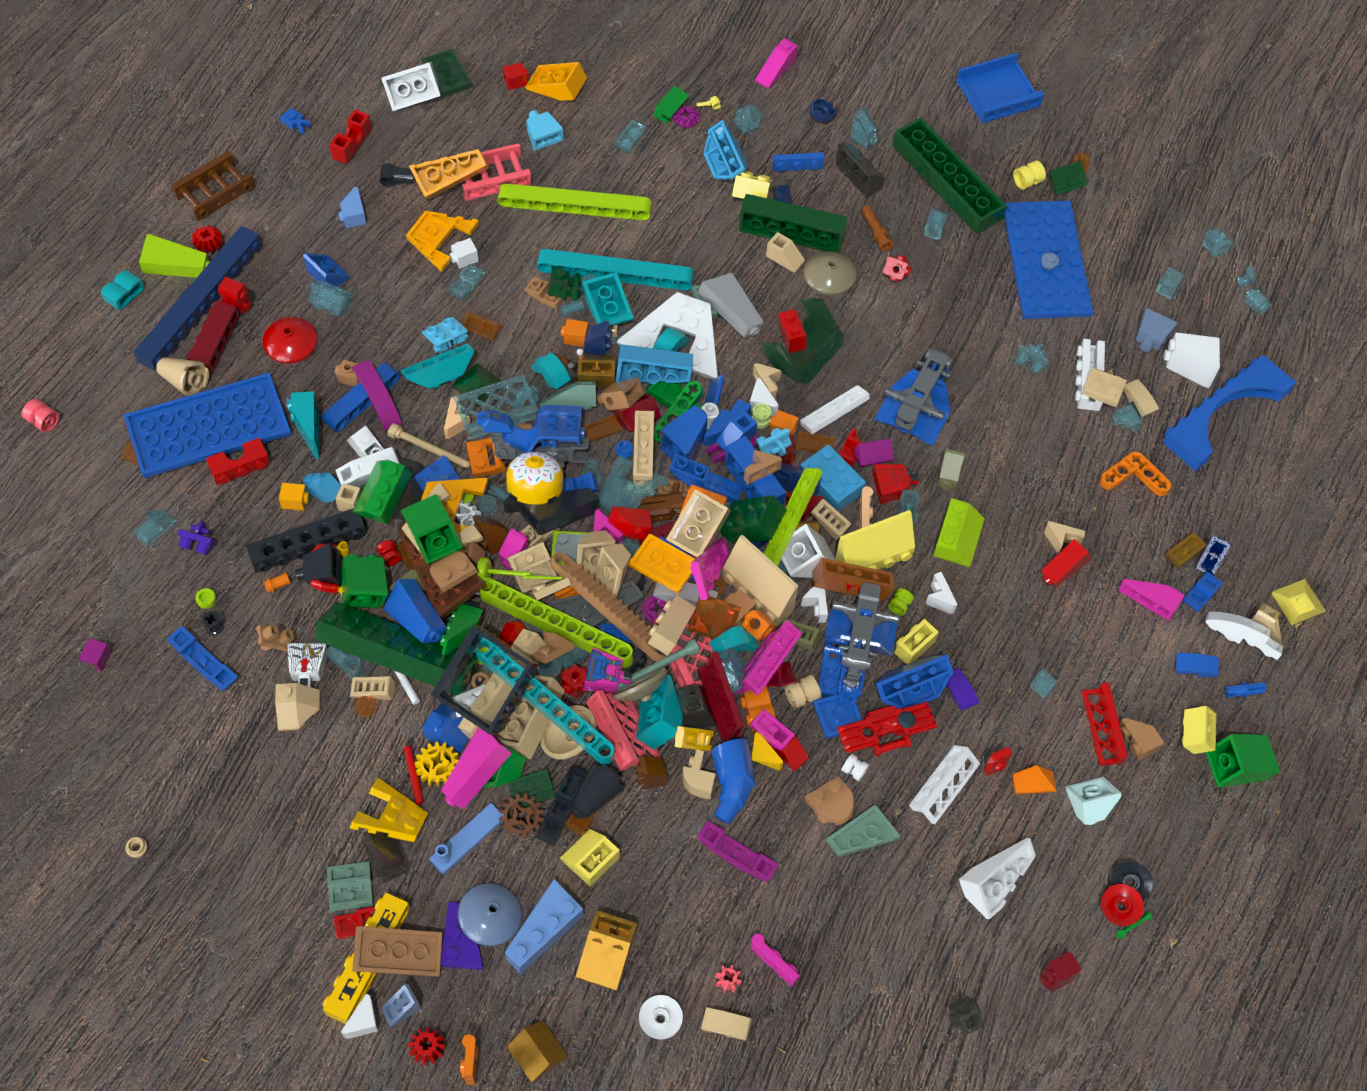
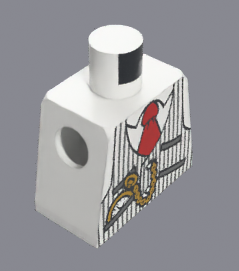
(306, 662)

